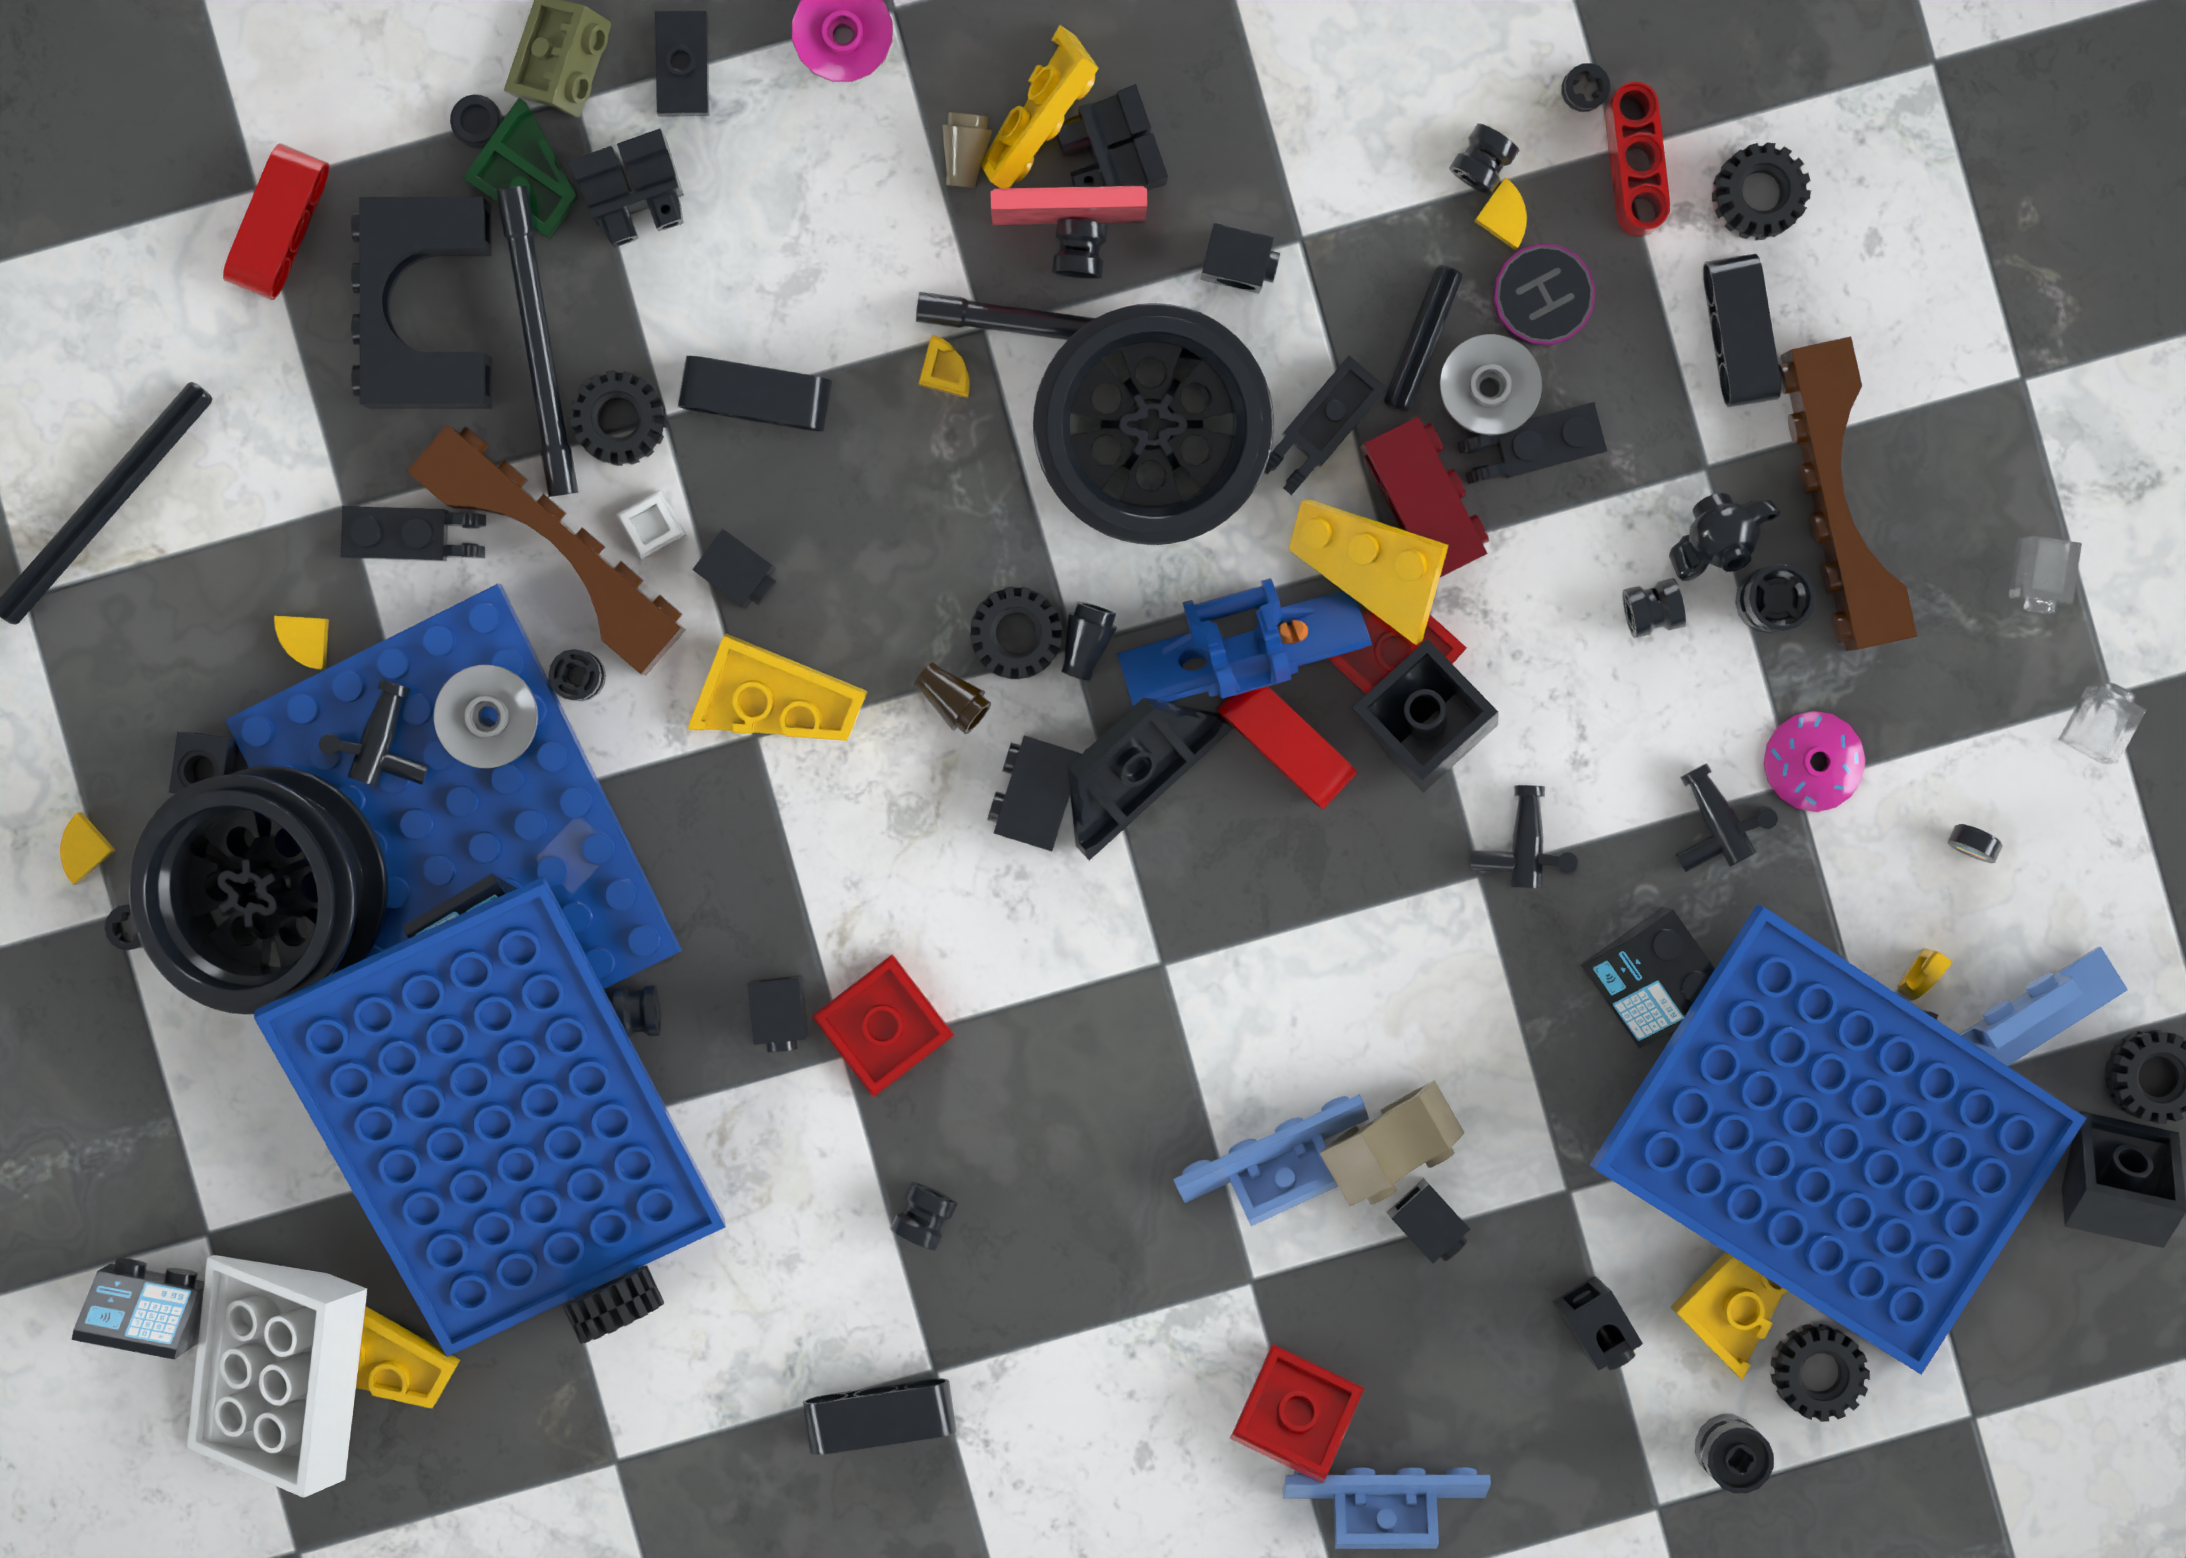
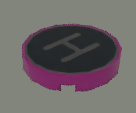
(1544, 294)

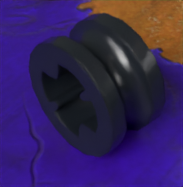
(1592, 73)
(112, 929)

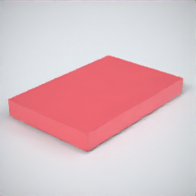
(1049, 205)

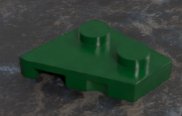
(523, 157)

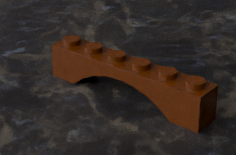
(1868, 599)
(627, 618)

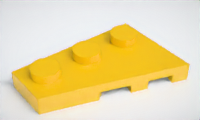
(1049, 97)
(1373, 563)
(771, 694)
(1730, 1310)
(400, 1363)

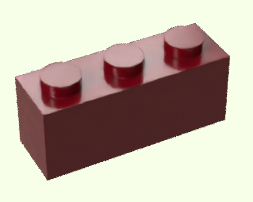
(1422, 492)

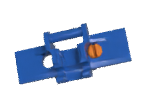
(1248, 661)

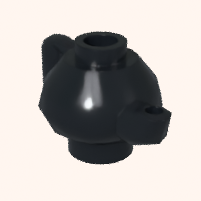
(1720, 535)

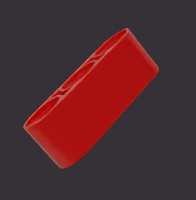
(1648, 137)
(276, 221)
(1289, 743)

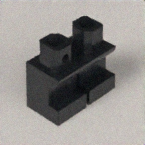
(1118, 141)
(610, 196)

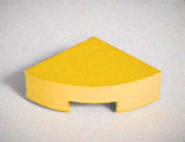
(1505, 215)
(945, 369)
(304, 639)
(82, 848)
(1923, 973)

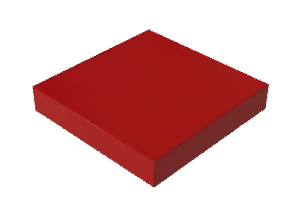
(1388, 649)
(883, 1025)
(1297, 1413)

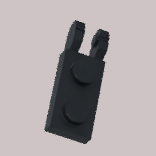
(1327, 419)
(1540, 443)
(405, 533)

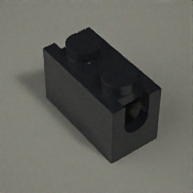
(1035, 793)
(1598, 1324)

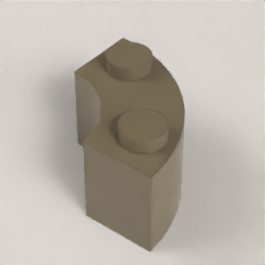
(1405, 1136)

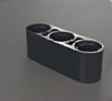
(1741, 330)
(754, 393)
(879, 1416)

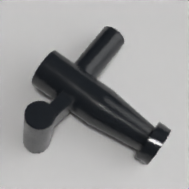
(373, 750)
(1727, 831)
(1527, 854)

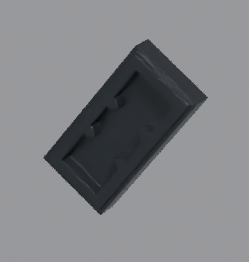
(682, 63)

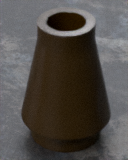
(953, 698)

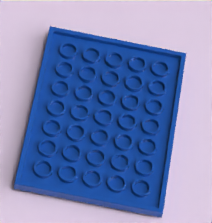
(463, 816)
(491, 1116)
(1838, 1140)

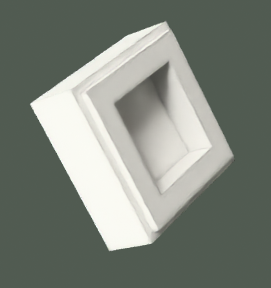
(651, 525)

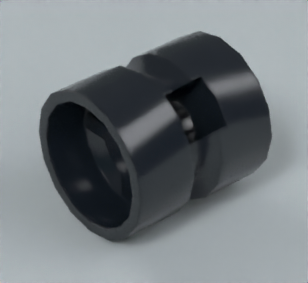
(1775, 598)
(1734, 1453)

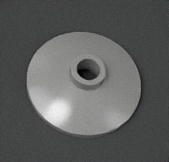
(1494, 360)
(460, 721)

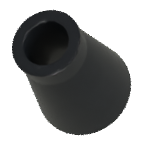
(1087, 638)

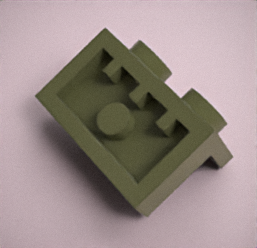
(558, 55)

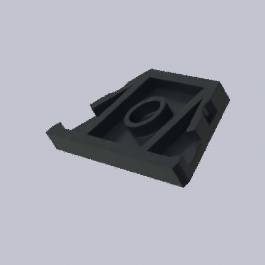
(1135, 766)

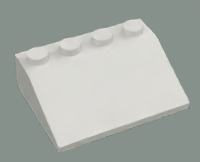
(277, 1372)

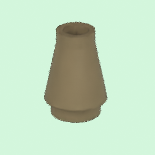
(964, 147)

